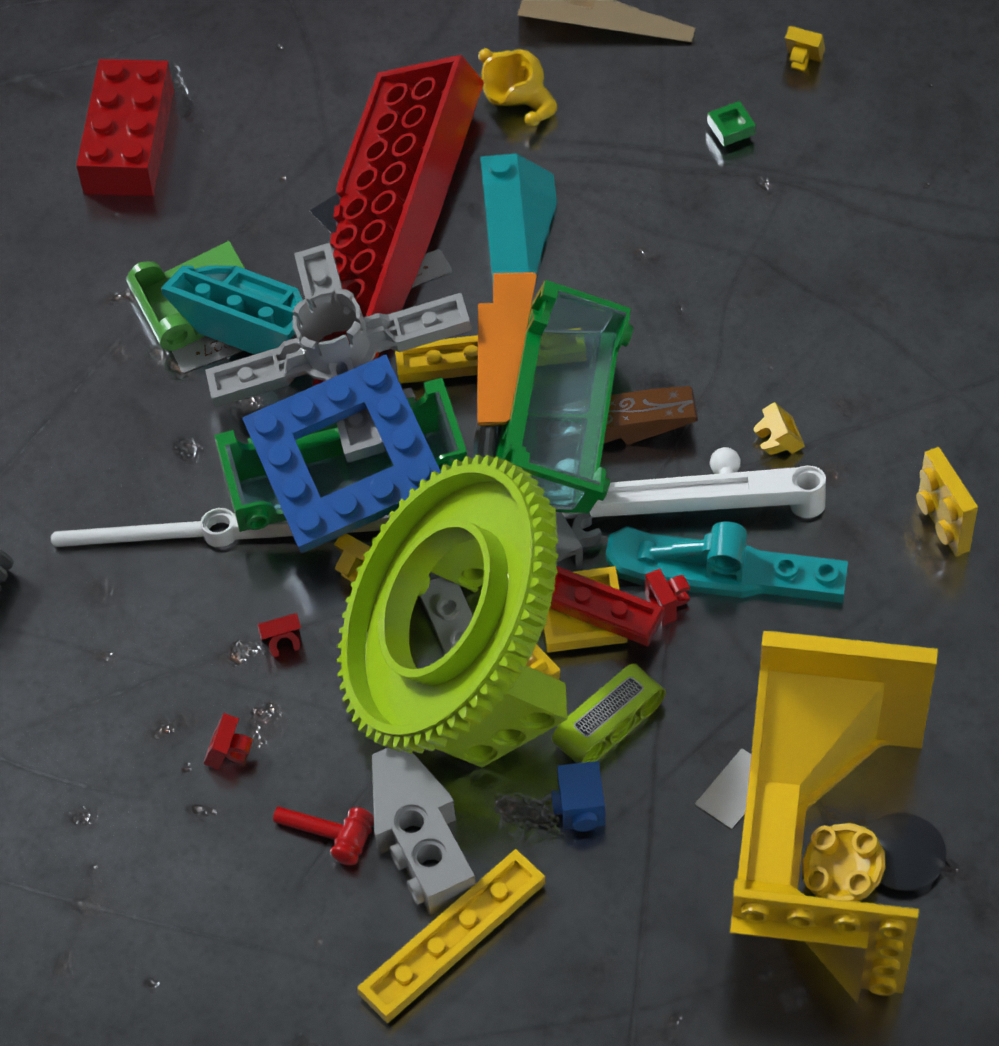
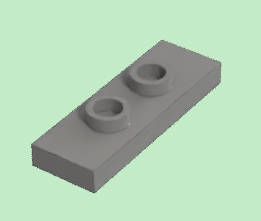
(446, 611)

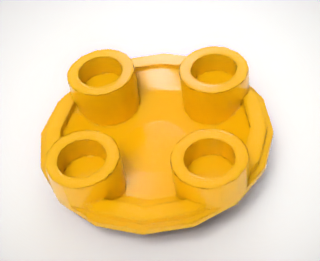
(843, 862)

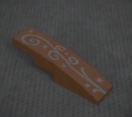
(649, 413)

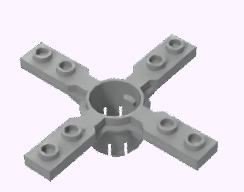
(327, 311)

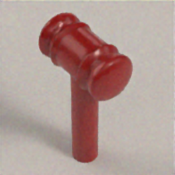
(348, 837)

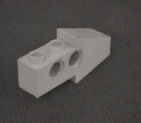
(411, 796)

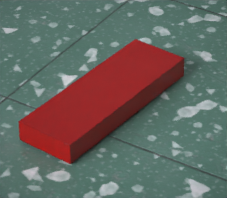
(606, 607)

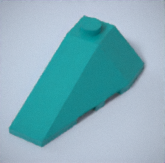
(517, 210)

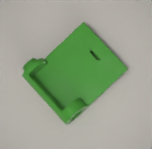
(165, 321)

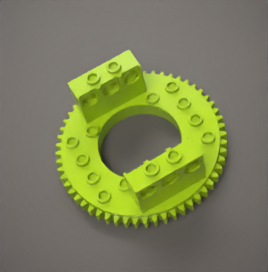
(480, 700)

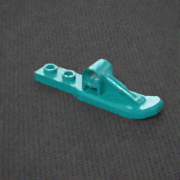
(725, 564)

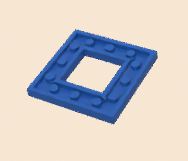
(277, 427)

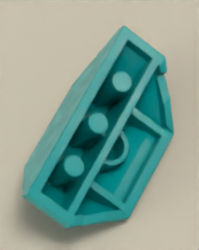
(234, 305)

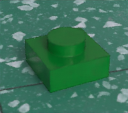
(731, 123)

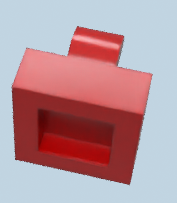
(666, 593)
(278, 629)
(227, 744)

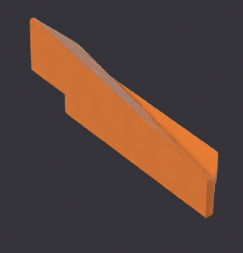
(501, 343)

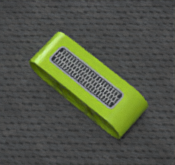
(609, 715)

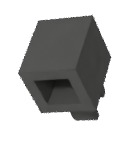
(573, 539)

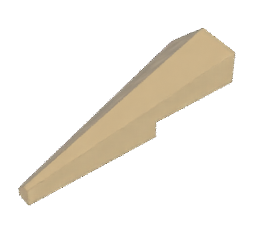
(606, 15)

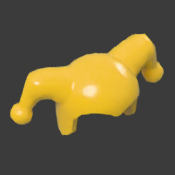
(515, 80)

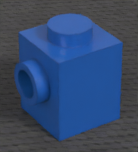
(579, 796)

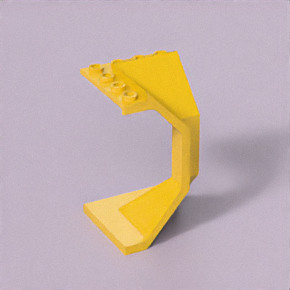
(817, 719)

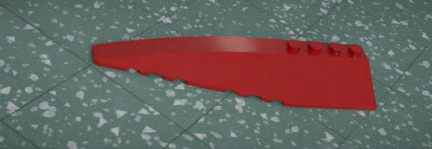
(399, 179)

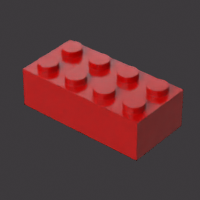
(125, 127)

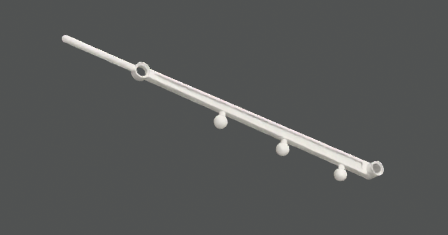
(725, 489)

